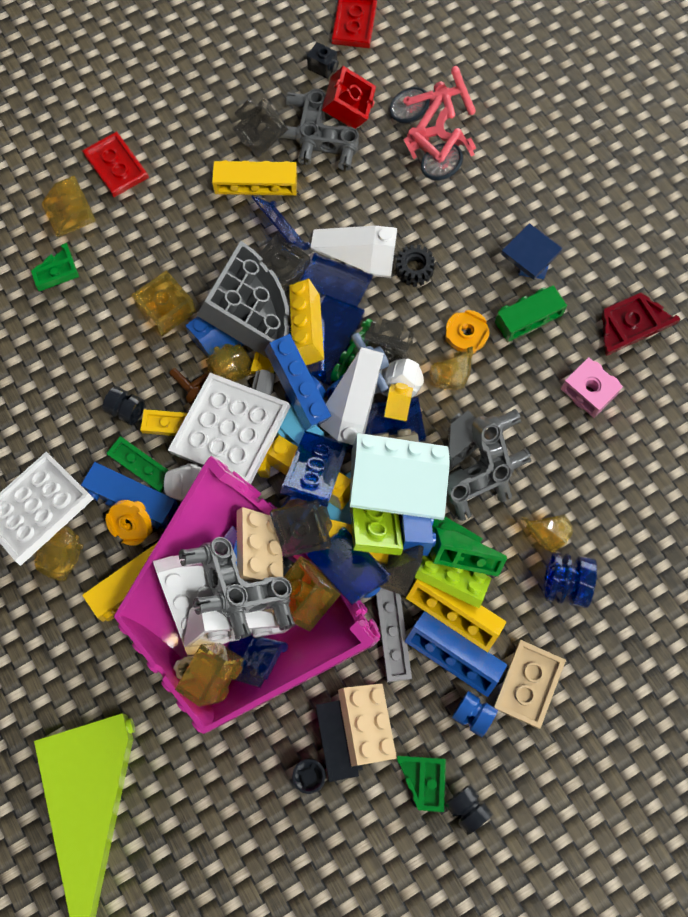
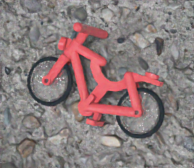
(410, 104)

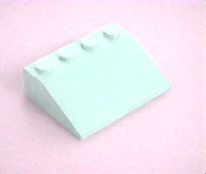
(399, 476)

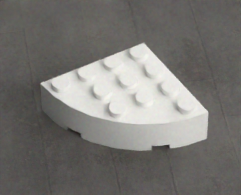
(180, 588)

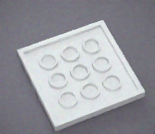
(230, 425)
(38, 507)

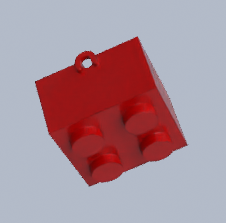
(349, 97)

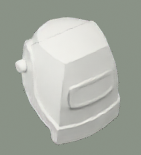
(405, 372)
(179, 480)

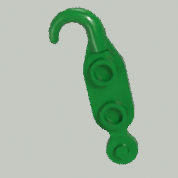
(348, 356)

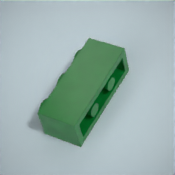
(530, 313)

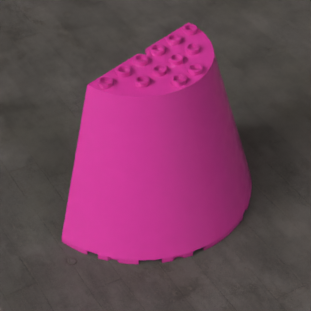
(146, 617)

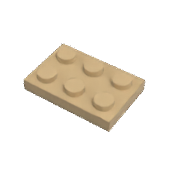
(257, 546)
(529, 684)
(367, 724)

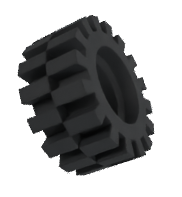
(415, 254)

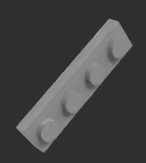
(393, 636)

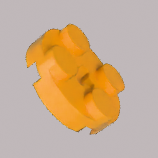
(465, 320)
(136, 514)

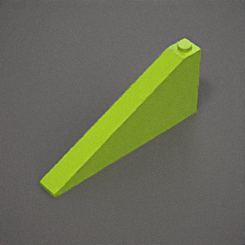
(83, 791)

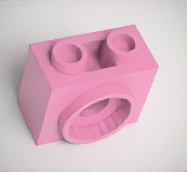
(591, 375)

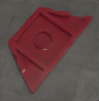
(633, 321)

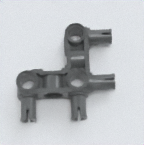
(315, 135)
(494, 465)
(226, 583)

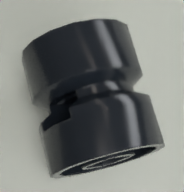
(121, 404)
(309, 776)
(468, 809)

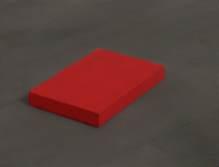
(354, 23)
(115, 164)

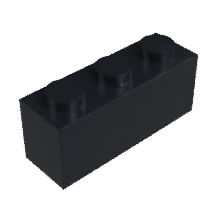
(335, 742)

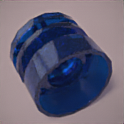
(576, 579)

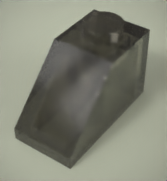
(403, 569)

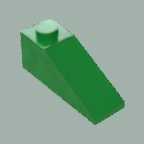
(464, 553)

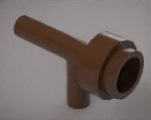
(191, 388)

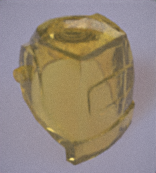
(230, 362)
(453, 372)
(550, 532)
(59, 554)

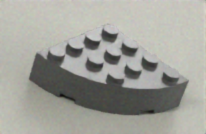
(247, 301)

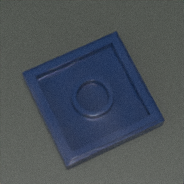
(531, 251)

